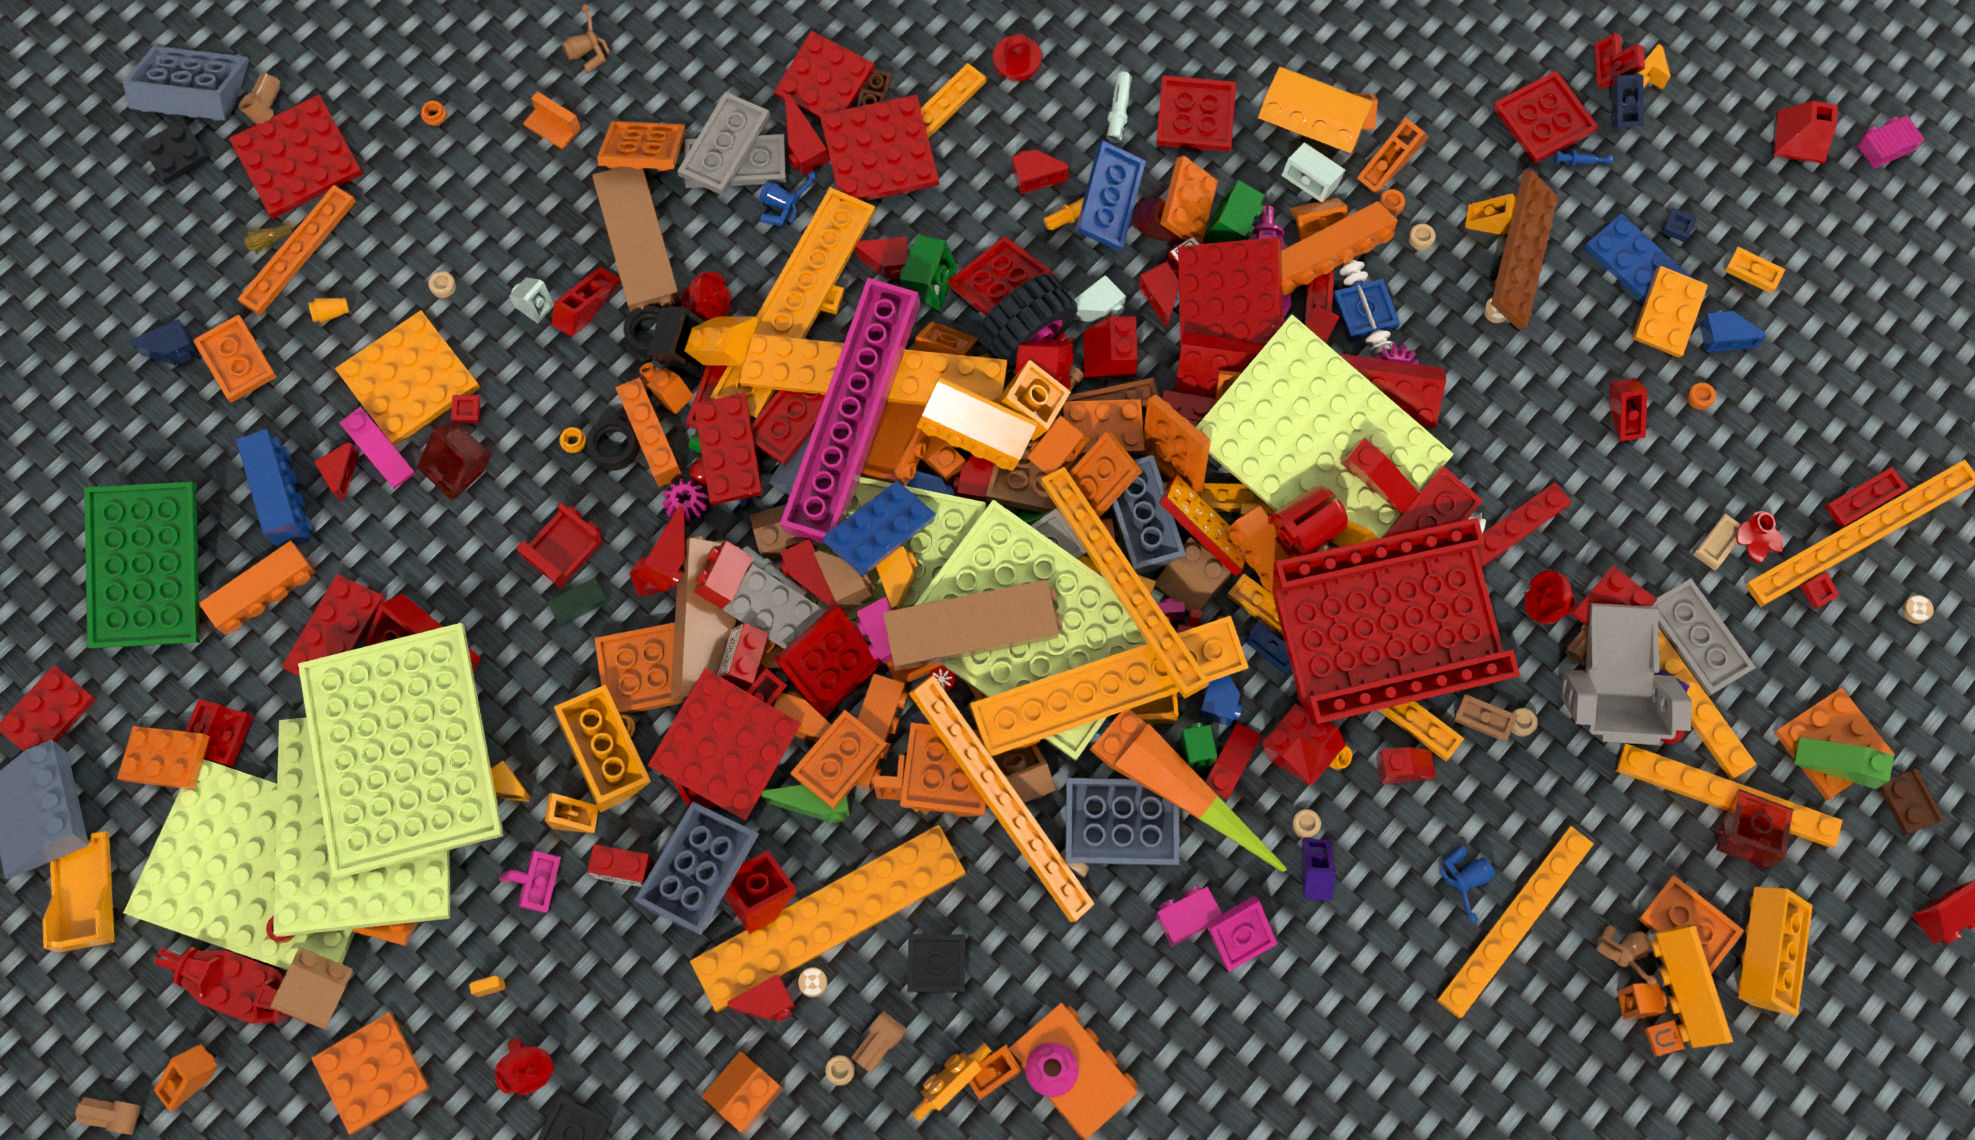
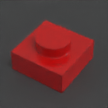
(465, 408)
(1819, 590)

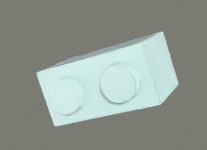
(1313, 172)

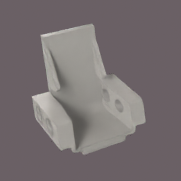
(1619, 687)

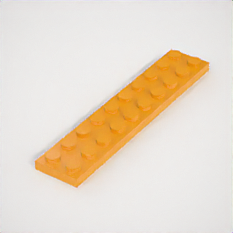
(804, 283)
(810, 364)
(1099, 689)
(829, 917)

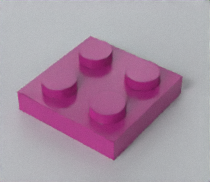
(1241, 933)

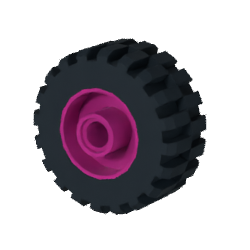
(1027, 314)

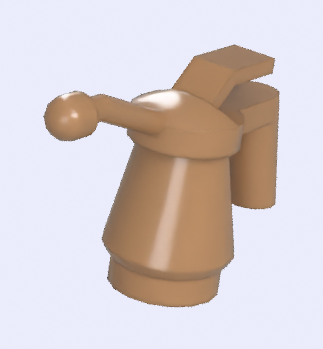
(579, 45)
(1632, 948)

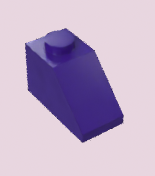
(1317, 869)

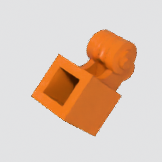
(665, 386)

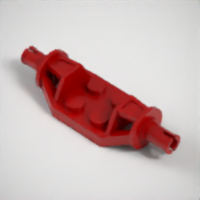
(227, 983)

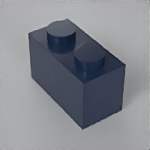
(1627, 100)

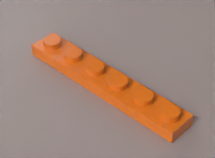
(296, 250)

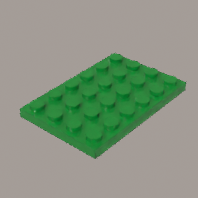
(141, 565)

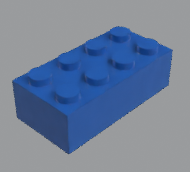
(274, 489)

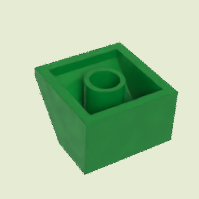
(1235, 215)
(928, 270)

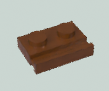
(1910, 802)

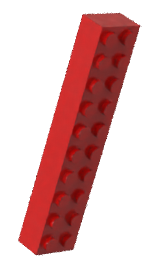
(1410, 386)

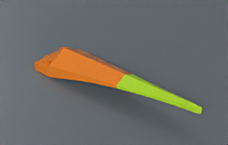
(1148, 759)

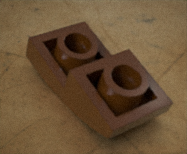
(876, 88)

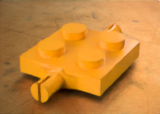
(942, 1088)

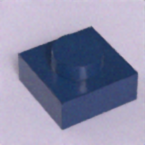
(1679, 225)

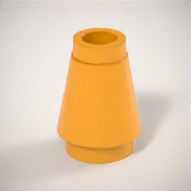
(327, 308)

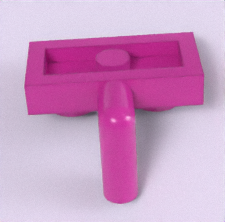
(537, 881)

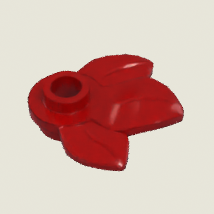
(1759, 536)

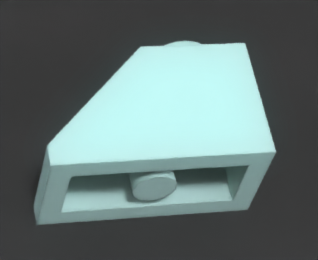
(532, 298)
(1100, 301)

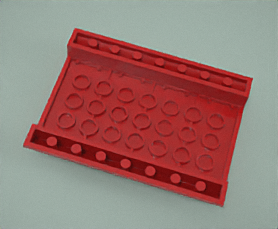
(1389, 621)

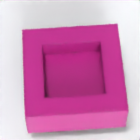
(1173, 609)

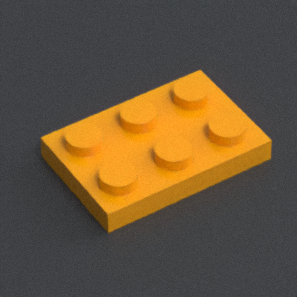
(1669, 311)

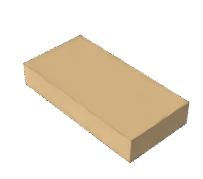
(1718, 542)

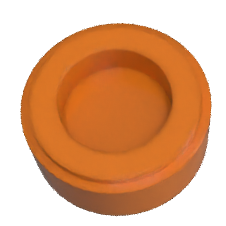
(1393, 201)
(1701, 396)

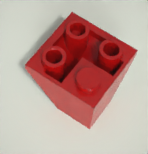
(1805, 131)

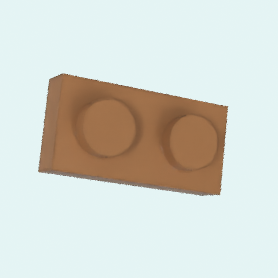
(1485, 718)

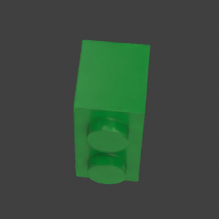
(1198, 747)

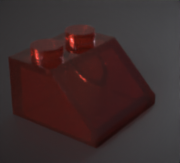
(453, 459)
(1755, 830)

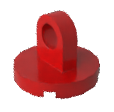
(1017, 58)
(707, 296)
(1549, 597)
(523, 1069)

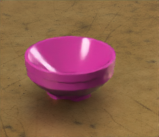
(1049, 1085)

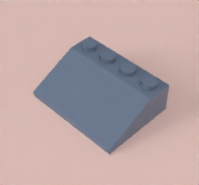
(186, 83)
(39, 810)
(1119, 823)
(696, 868)

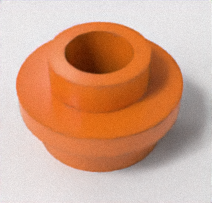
(430, 108)

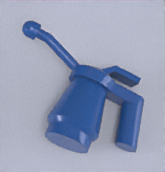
(778, 197)
(1475, 874)

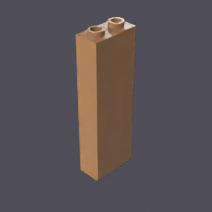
(636, 238)
(972, 624)
(699, 625)

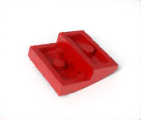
(225, 730)

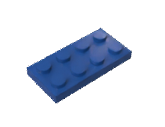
(1110, 196)
(1630, 255)
(879, 528)

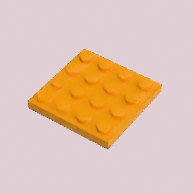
(407, 378)

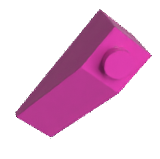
(377, 448)

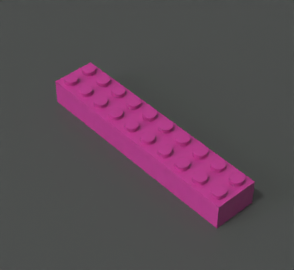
(851, 410)

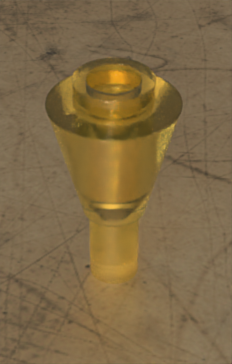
(262, 238)

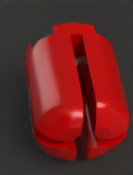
(1309, 521)

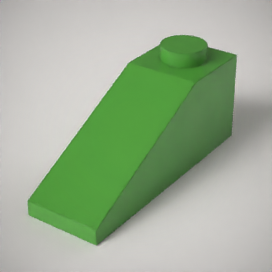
(1845, 761)
(803, 801)

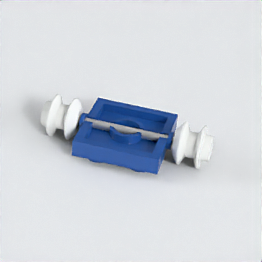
(1366, 308)

